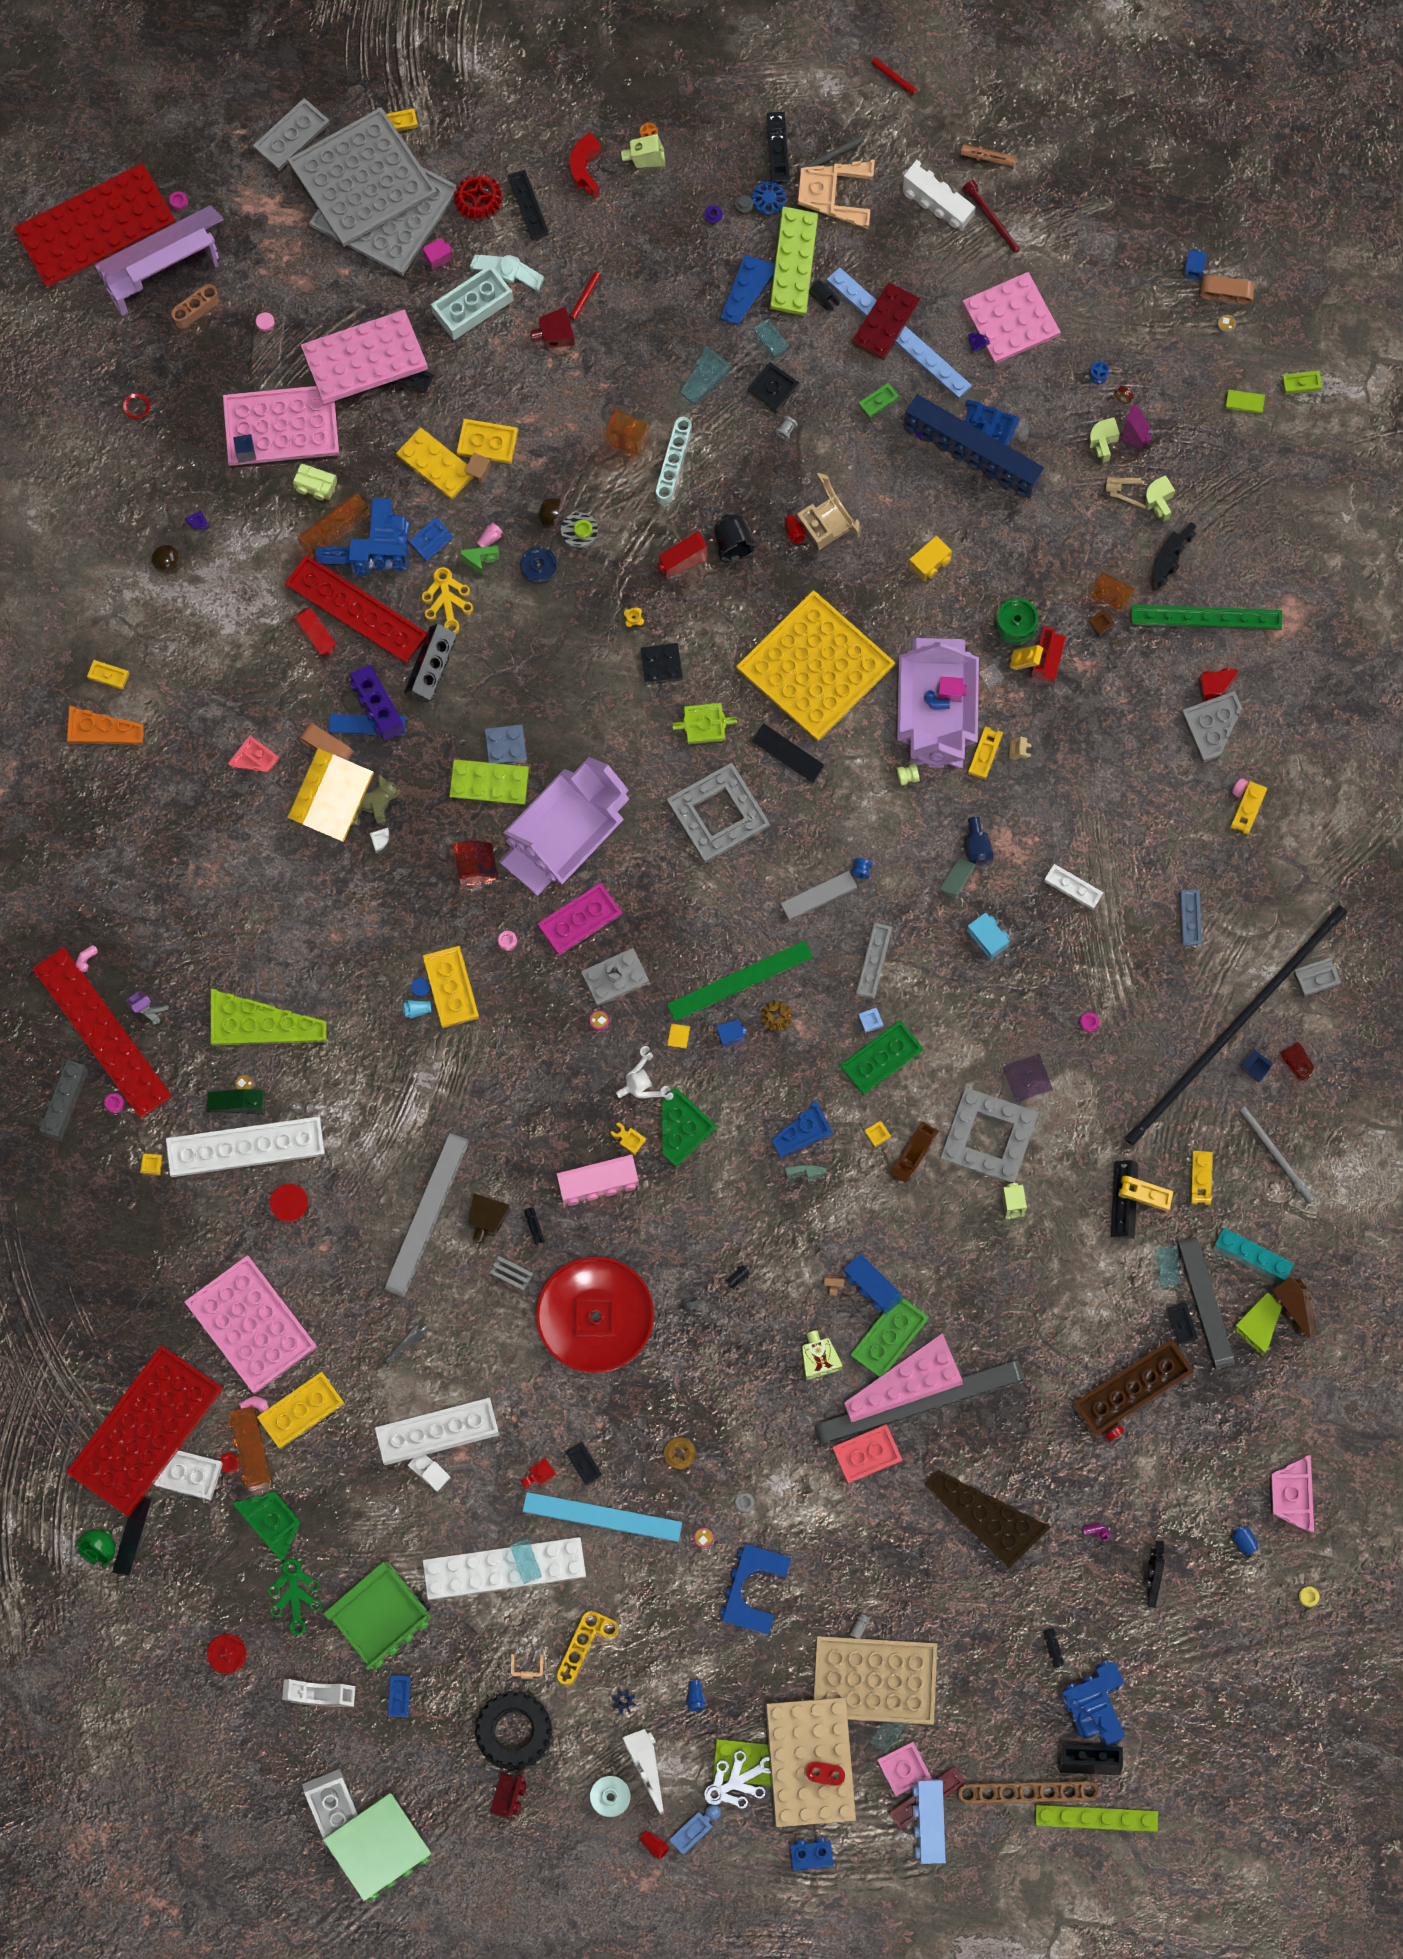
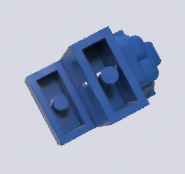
(386, 544)
(1092, 1707)

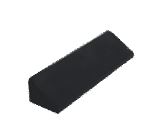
(788, 753)
(1123, 1208)
(132, 1538)

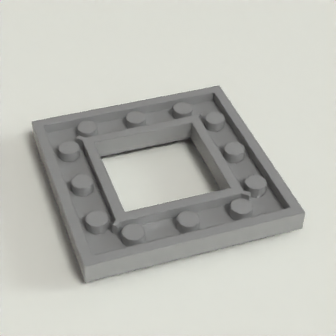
(723, 779)
(1001, 1169)

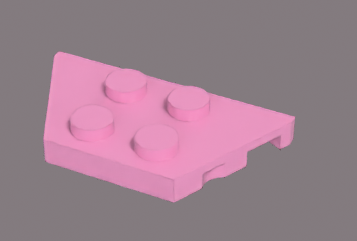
(1293, 1494)

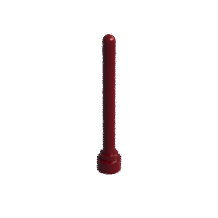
(971, 189)

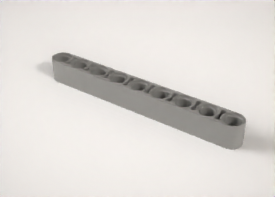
(426, 1215)

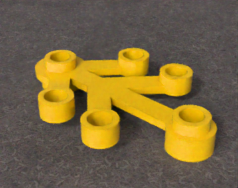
(446, 598)

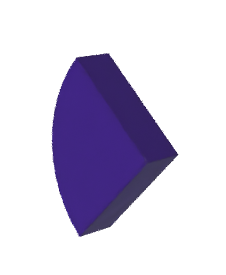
(978, 341)
(197, 521)

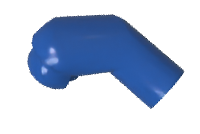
(934, 702)

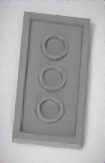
(291, 134)

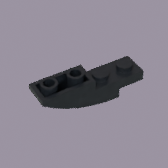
(1169, 555)

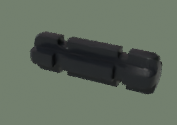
(534, 1226)
(1054, 1648)

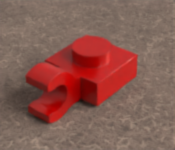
(540, 1473)

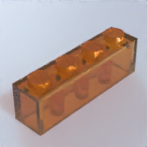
(334, 524)
(251, 1448)

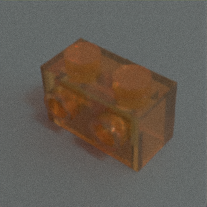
(1113, 591)

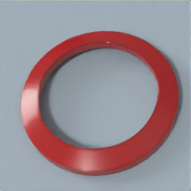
(136, 395)

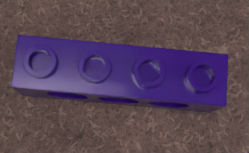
(366, 678)

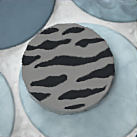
(568, 534)

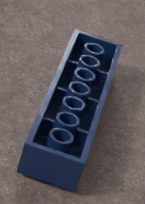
(973, 446)

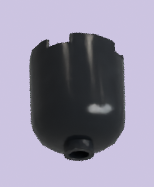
(734, 537)

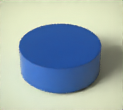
(421, 987)

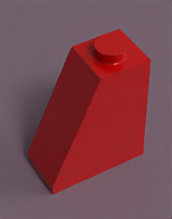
(683, 555)
(314, 631)

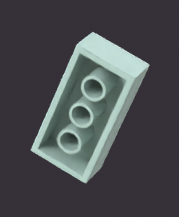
(472, 302)

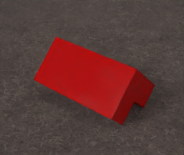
(1051, 655)

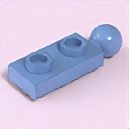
(695, 1829)

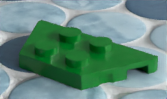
(271, 1521)

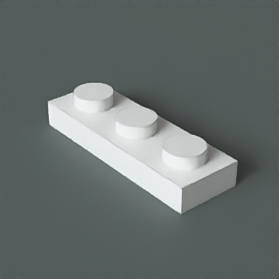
(1073, 887)

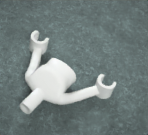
(638, 1081)

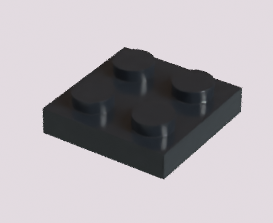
(773, 386)
(661, 664)

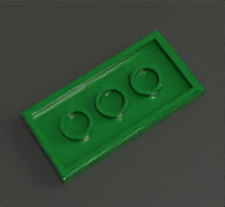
(881, 1057)

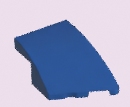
(992, 421)

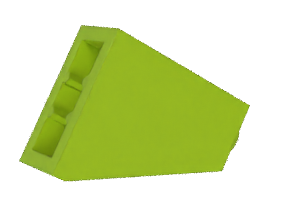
(1260, 1323)

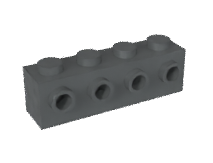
(63, 1100)

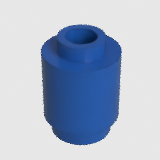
(1245, 1540)

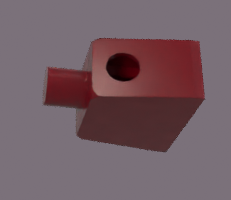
(554, 330)

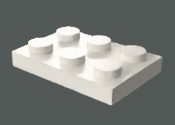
(190, 1475)

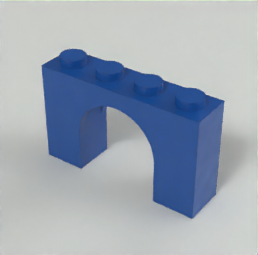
(752, 1561)

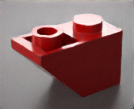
(1216, 683)

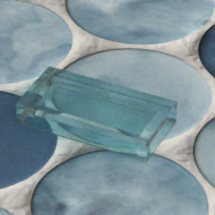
(1169, 1266)
(526, 1561)
(887, 1735)

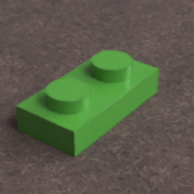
(878, 400)

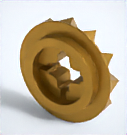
(779, 1023)
(681, 1444)

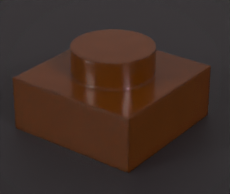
(1101, 622)

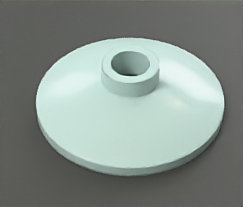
(606, 1786)

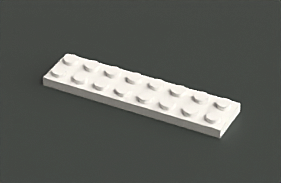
(245, 1146)
(498, 1569)

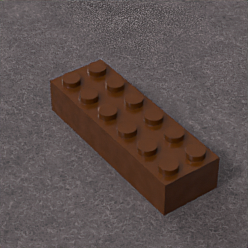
(1132, 1389)

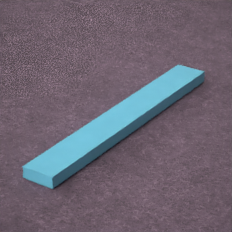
(602, 1517)

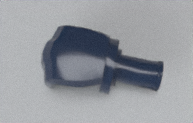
(978, 844)

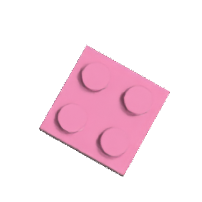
(903, 1768)

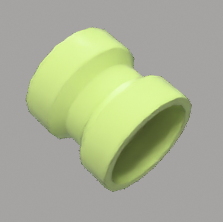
(908, 774)

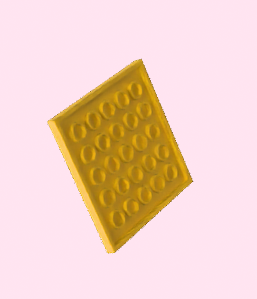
(815, 666)

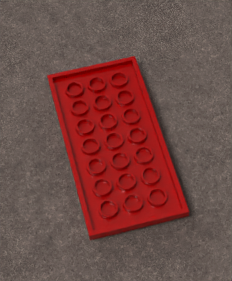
(94, 225)
(144, 1431)

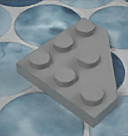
(1212, 724)

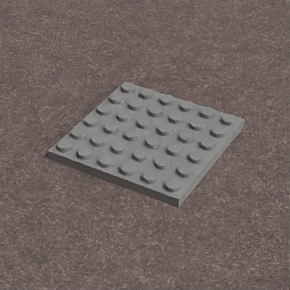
(362, 176)
(401, 238)

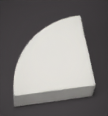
(380, 839)

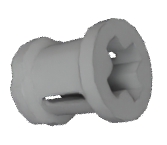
(786, 428)

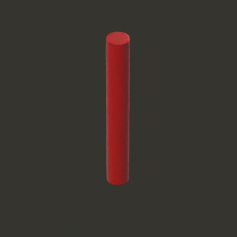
(894, 76)
(586, 293)

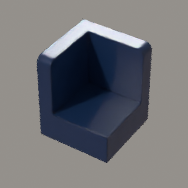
(244, 448)
(1256, 1066)

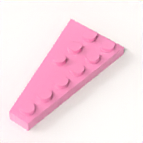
(917, 1377)

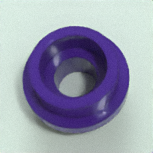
(713, 219)

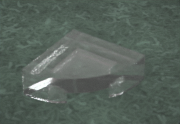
(1022, 430)

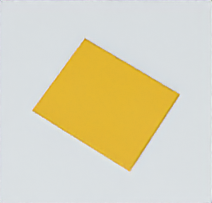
(678, 1036)

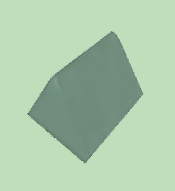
(957, 878)

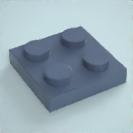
(506, 745)

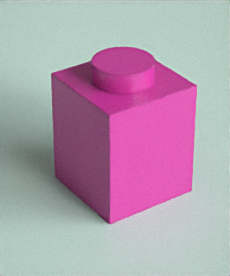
(437, 253)
(952, 689)

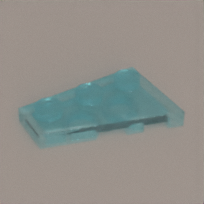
(707, 374)

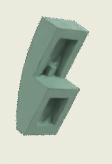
(811, 1172)

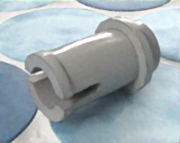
(860, 1626)

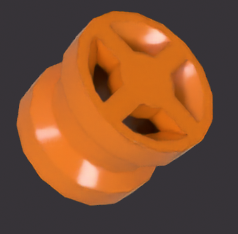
(648, 129)

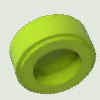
(583, 529)

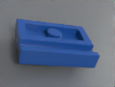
(431, 539)

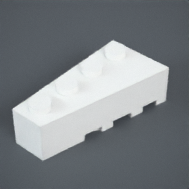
(937, 197)

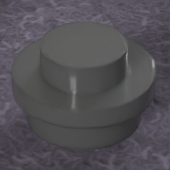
(744, 204)

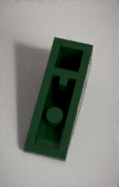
(237, 1101)

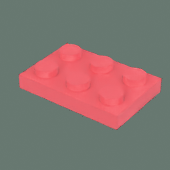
(867, 1454)

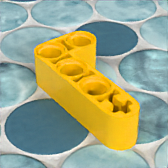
(582, 1650)

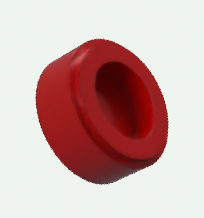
(1114, 1433)
(229, 1462)

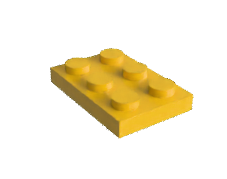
(488, 440)

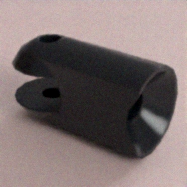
(823, 294)

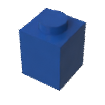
(1195, 264)
(731, 1033)

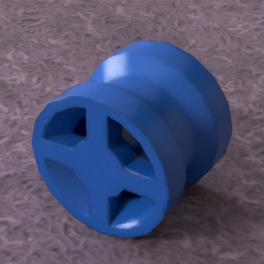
(1099, 368)
(861, 868)

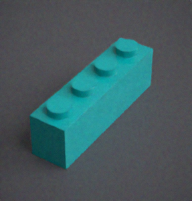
(1253, 1256)

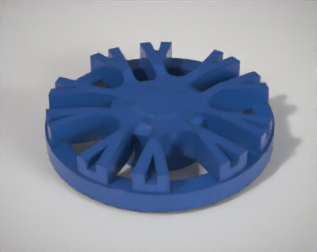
(769, 197)

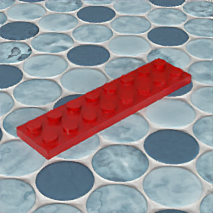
(356, 609)

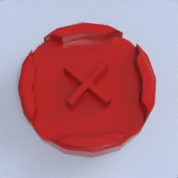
(289, 1203)
(226, 1654)

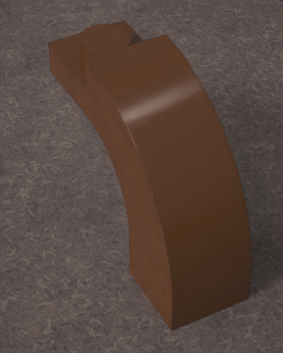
(914, 1153)

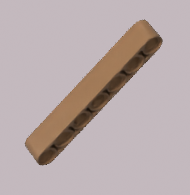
(1037, 1788)

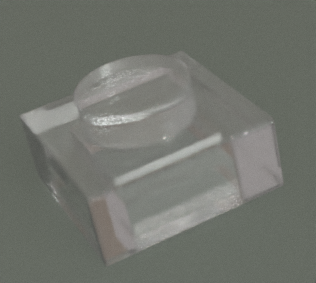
(991, 676)

